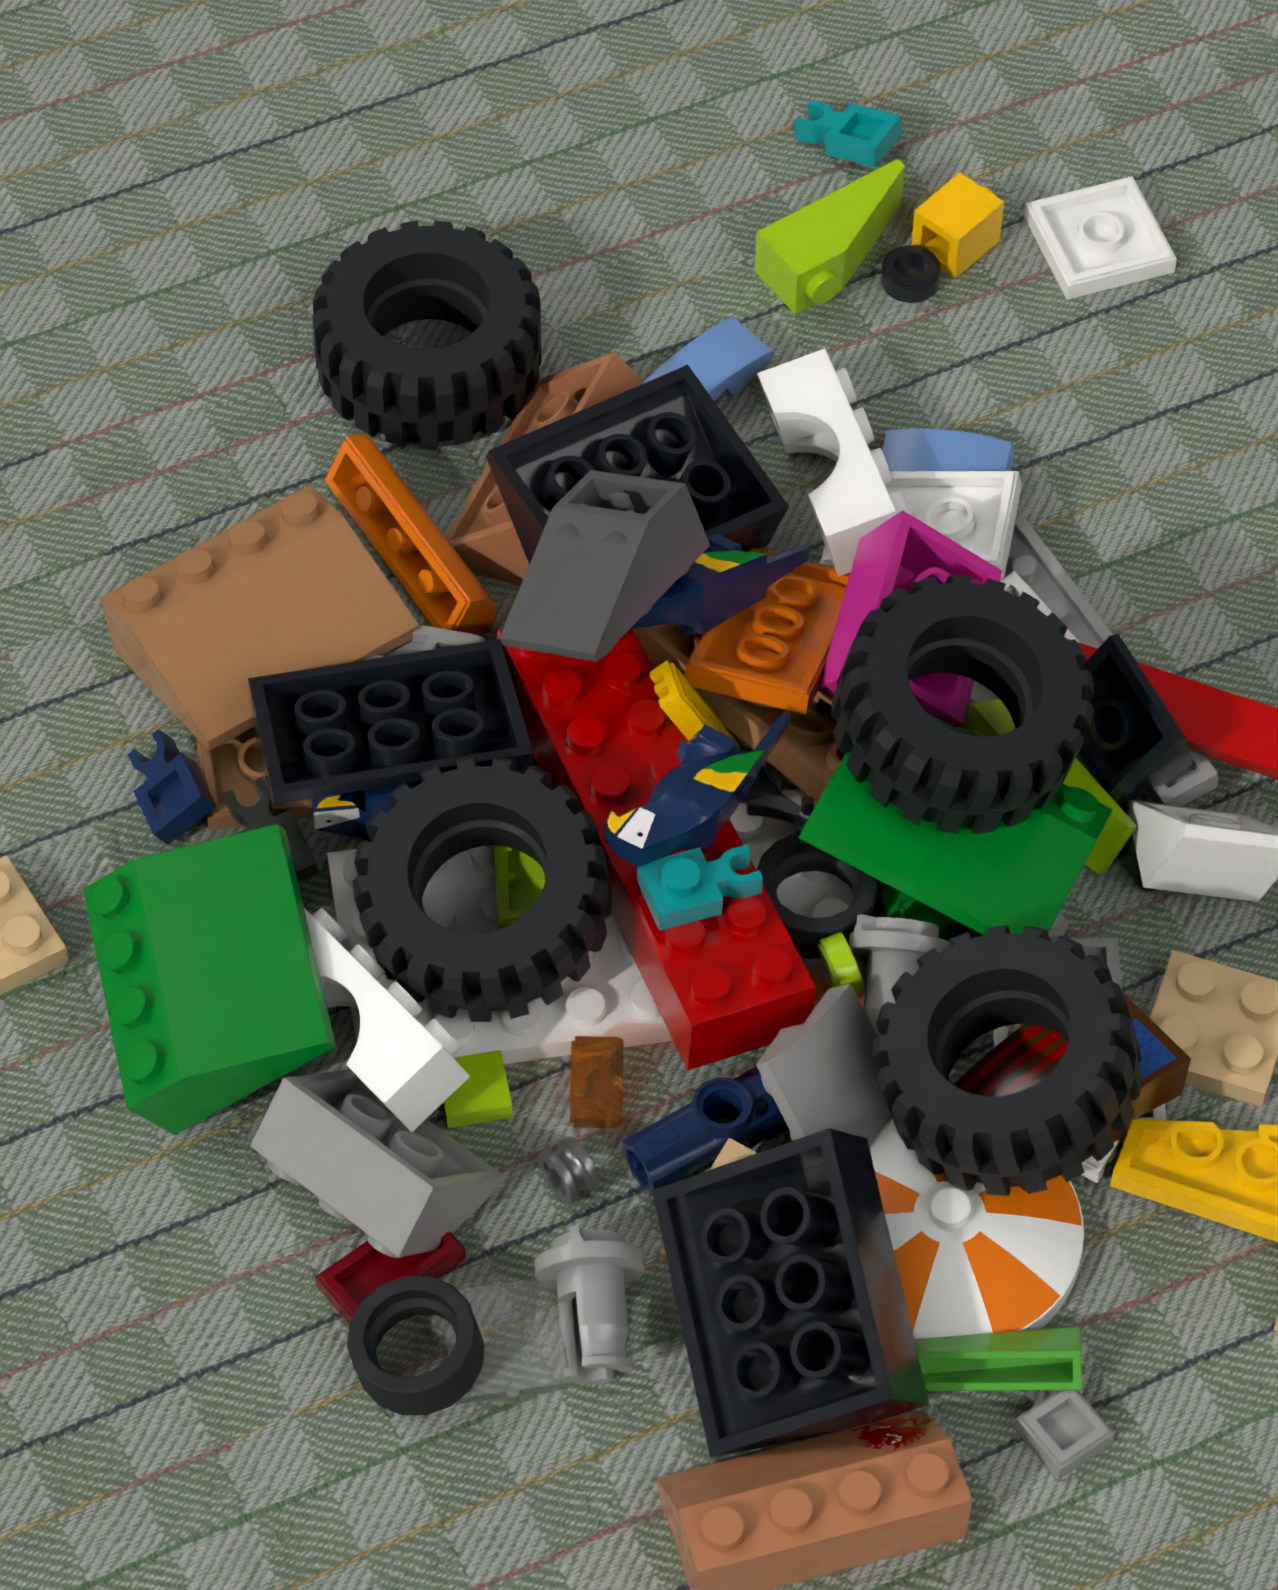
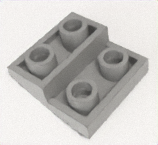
(826, 1070)

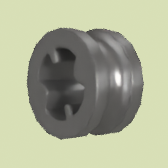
(568, 1170)

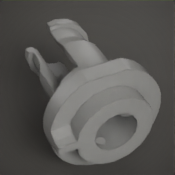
(890, 951)
(590, 1281)

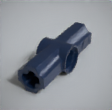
(689, 1137)

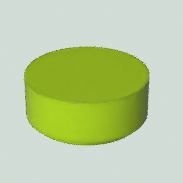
(840, 963)

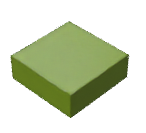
(483, 1095)

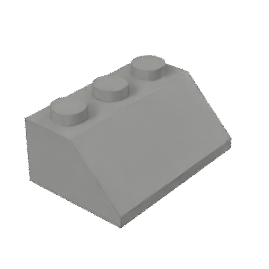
(369, 1165)

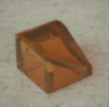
(596, 1082)

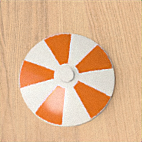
(972, 1256)

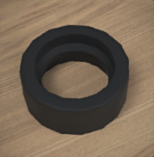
(794, 856)
(398, 1302)

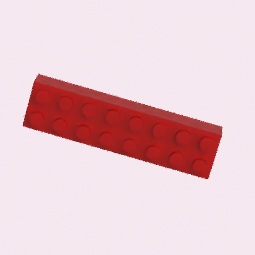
(602, 733)

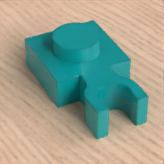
(855, 135)
(690, 889)

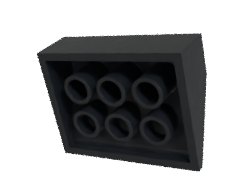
(653, 432)
(385, 720)
(789, 1294)

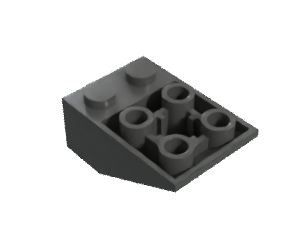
(603, 564)

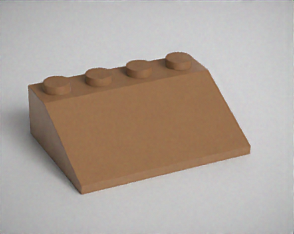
(254, 603)

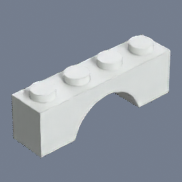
(815, 416)
(394, 1055)

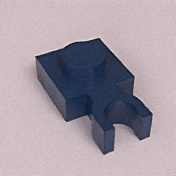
(174, 790)

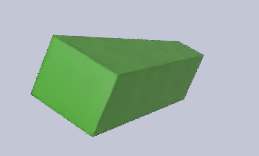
(1003, 1361)

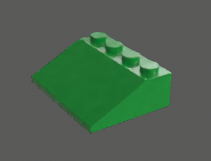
(977, 879)
(207, 974)

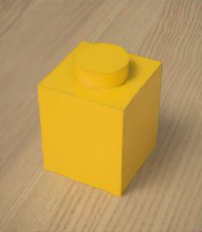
(958, 224)

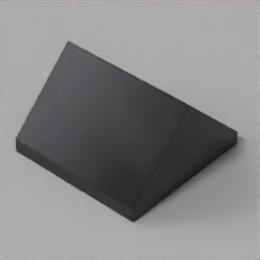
(1131, 732)

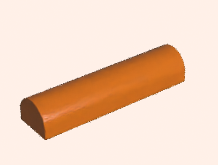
(408, 539)

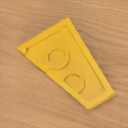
(1204, 1171)

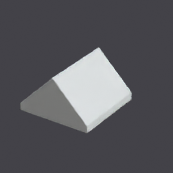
(1204, 851)

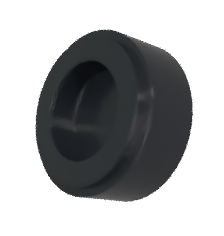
(910, 274)

